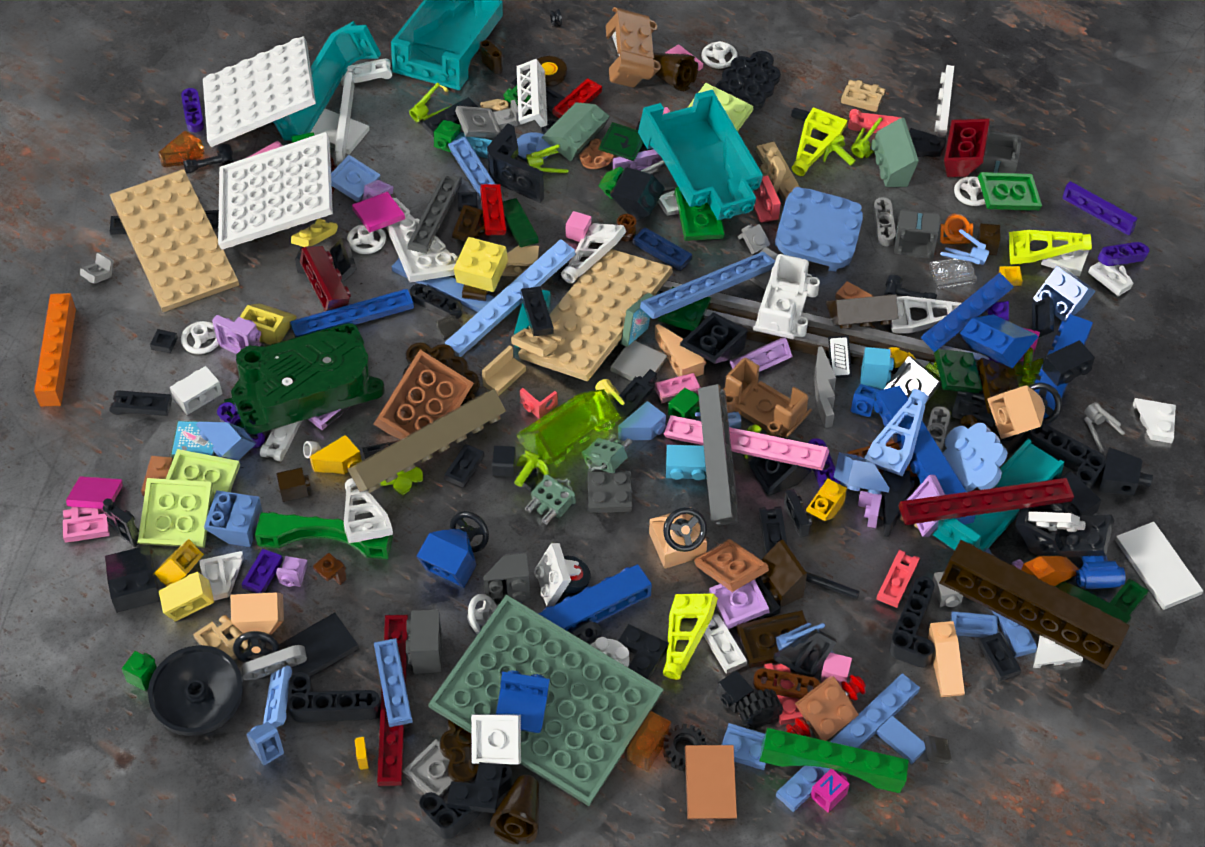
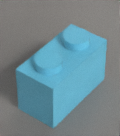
(876, 367)
(685, 462)

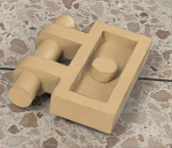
(863, 95)
(773, 168)
(214, 636)

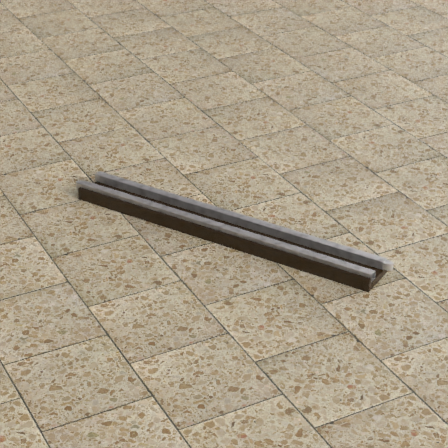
(819, 328)

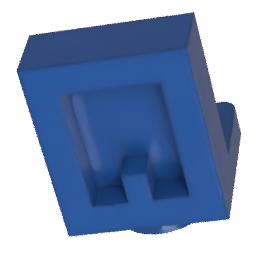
(863, 400)

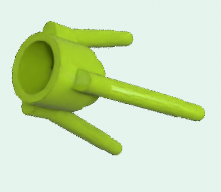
(420, 110)
(862, 146)
(536, 159)

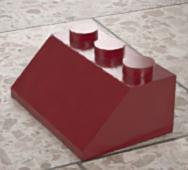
(966, 146)
(324, 277)

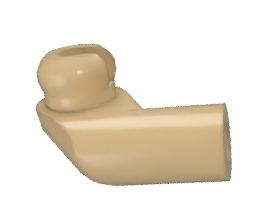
(496, 104)

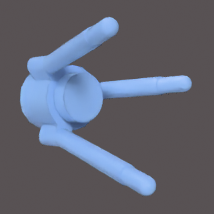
(977, 255)

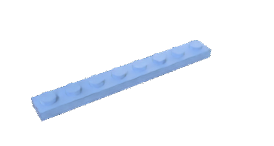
(510, 298)

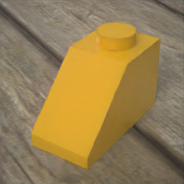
(336, 457)
(179, 563)

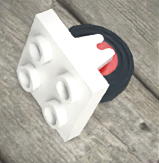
(560, 574)

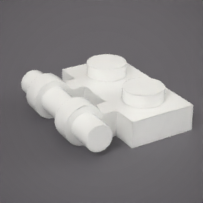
(1056, 521)

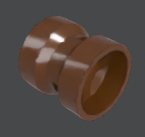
(629, 223)

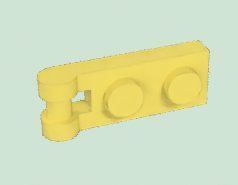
(315, 233)

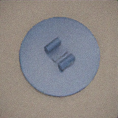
(531, 143)

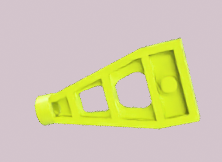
(825, 123)
(1020, 244)
(687, 606)

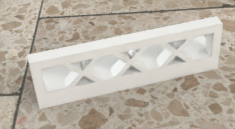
(536, 90)

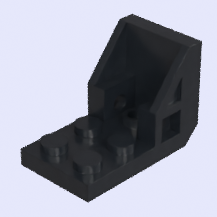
(509, 171)
(1087, 542)

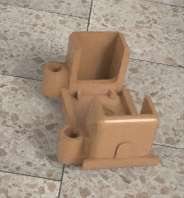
(634, 46)
(762, 403)

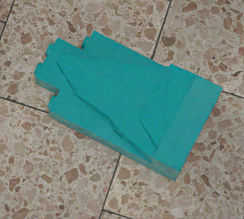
(443, 39)
(704, 155)

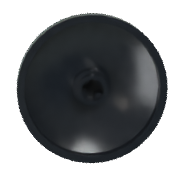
(195, 690)

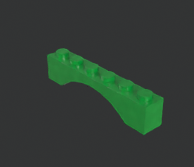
(279, 530)
(792, 749)

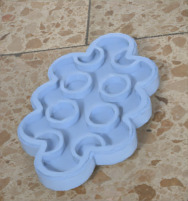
(975, 456)

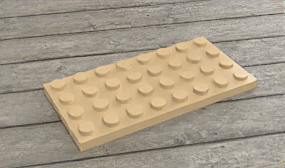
(174, 240)
(595, 311)

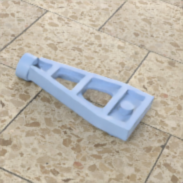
(892, 459)

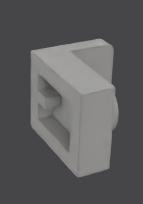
(507, 116)

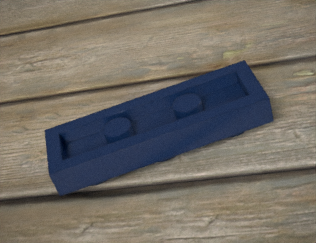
(662, 249)

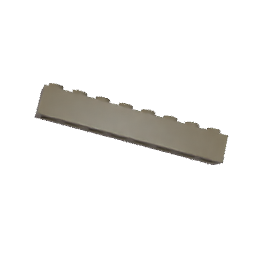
(427, 440)

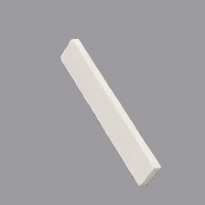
(344, 118)

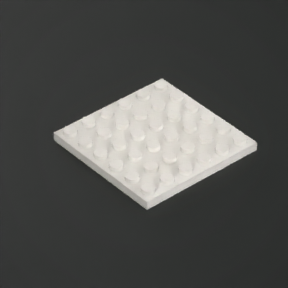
(258, 91)
(274, 190)

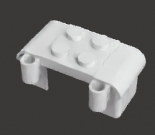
(786, 298)

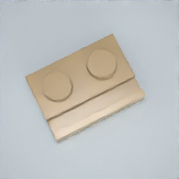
(538, 345)

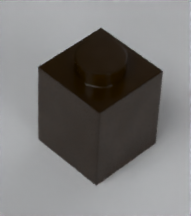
(989, 235)
(293, 484)

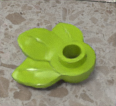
(404, 481)

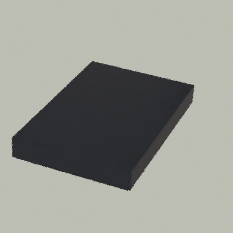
(324, 644)

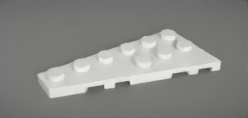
(417, 265)

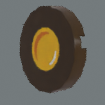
(554, 69)

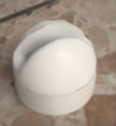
(310, 448)

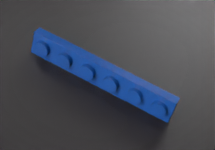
(970, 308)
(354, 313)

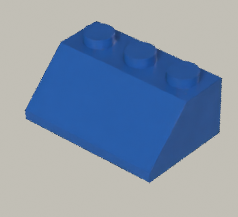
(998, 339)

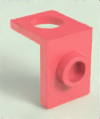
(536, 407)

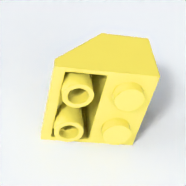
(270, 321)

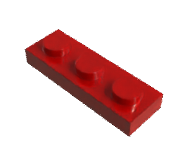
(582, 94)
(493, 209)

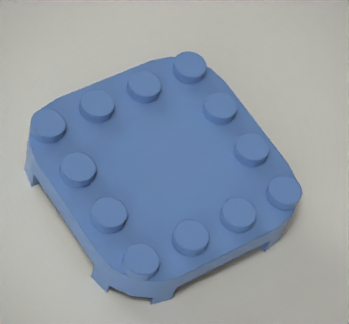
(819, 228)

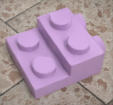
(237, 334)

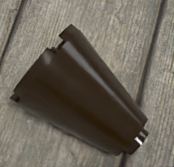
(677, 69)
(518, 812)

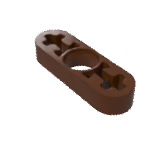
(781, 676)

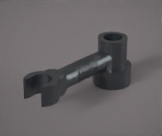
(224, 155)
(894, 286)

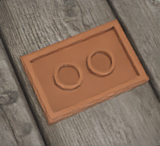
(731, 565)
(710, 782)

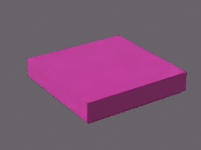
(378, 212)
(92, 491)

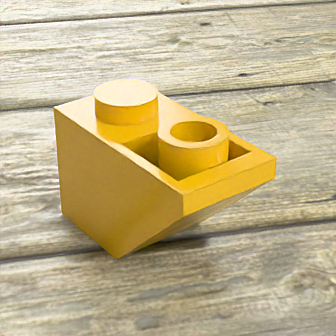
(827, 500)

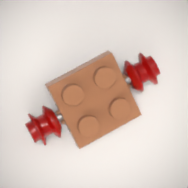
(827, 708)

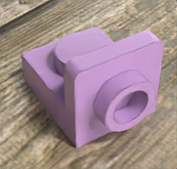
(376, 188)
(872, 504)
(292, 571)

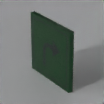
(621, 142)

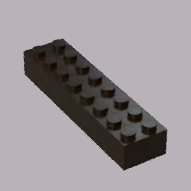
(1034, 604)

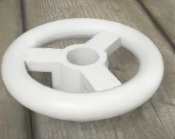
(719, 51)
(973, 189)
(365, 238)
(200, 334)
(479, 617)

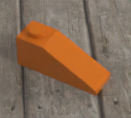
(1051, 569)

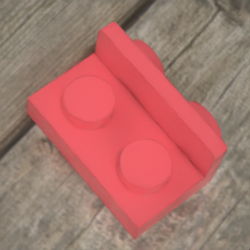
(767, 202)

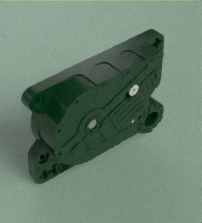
(303, 378)

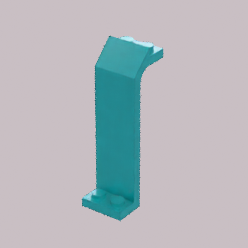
(340, 51)
(1025, 466)

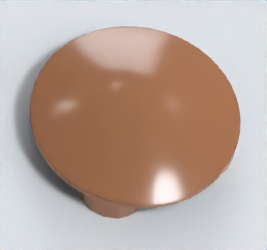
(594, 158)

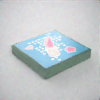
(635, 322)
(189, 439)

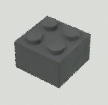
(424, 641)

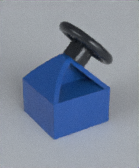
(450, 552)

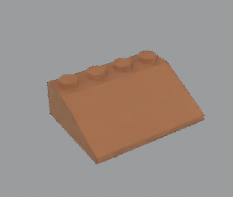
(422, 396)

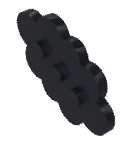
(751, 78)

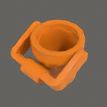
(951, 228)

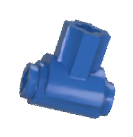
(1099, 573)

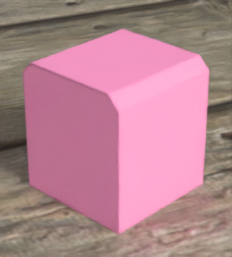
(577, 226)
(836, 666)

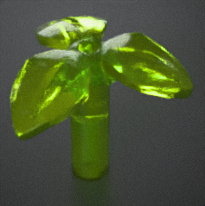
(1029, 367)

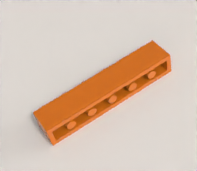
(55, 350)

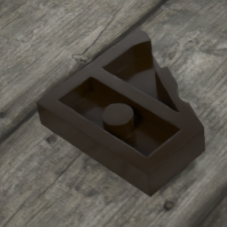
(469, 224)

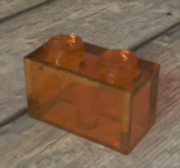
(648, 741)

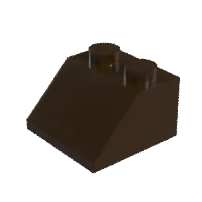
(785, 575)

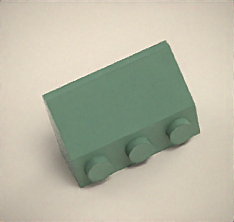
(576, 129)
(895, 154)

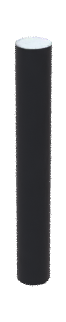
(823, 582)

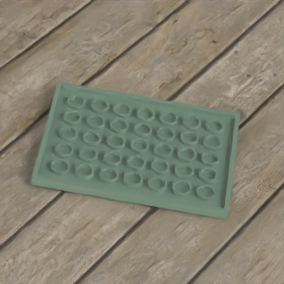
(590, 701)

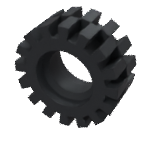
(759, 708)
(679, 735)

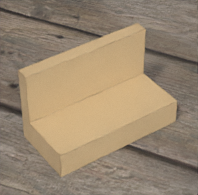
(502, 371)

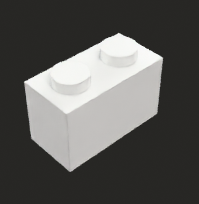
(196, 390)

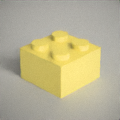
(481, 264)

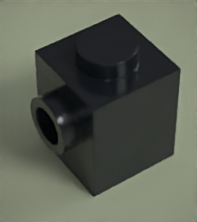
(733, 690)

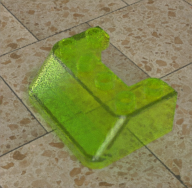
(567, 424)

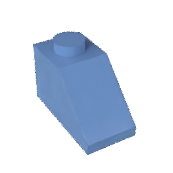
(643, 424)
(265, 742)

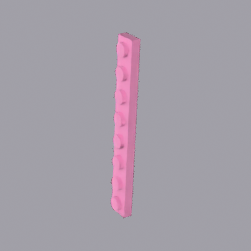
(753, 444)

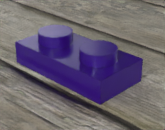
(262, 571)

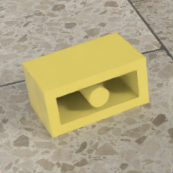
(186, 596)

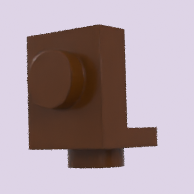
(331, 568)

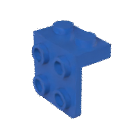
(524, 697)

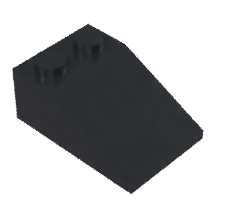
(716, 339)
(132, 578)

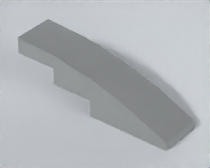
(824, 388)

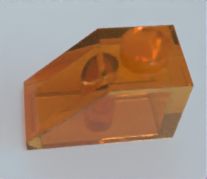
(180, 149)

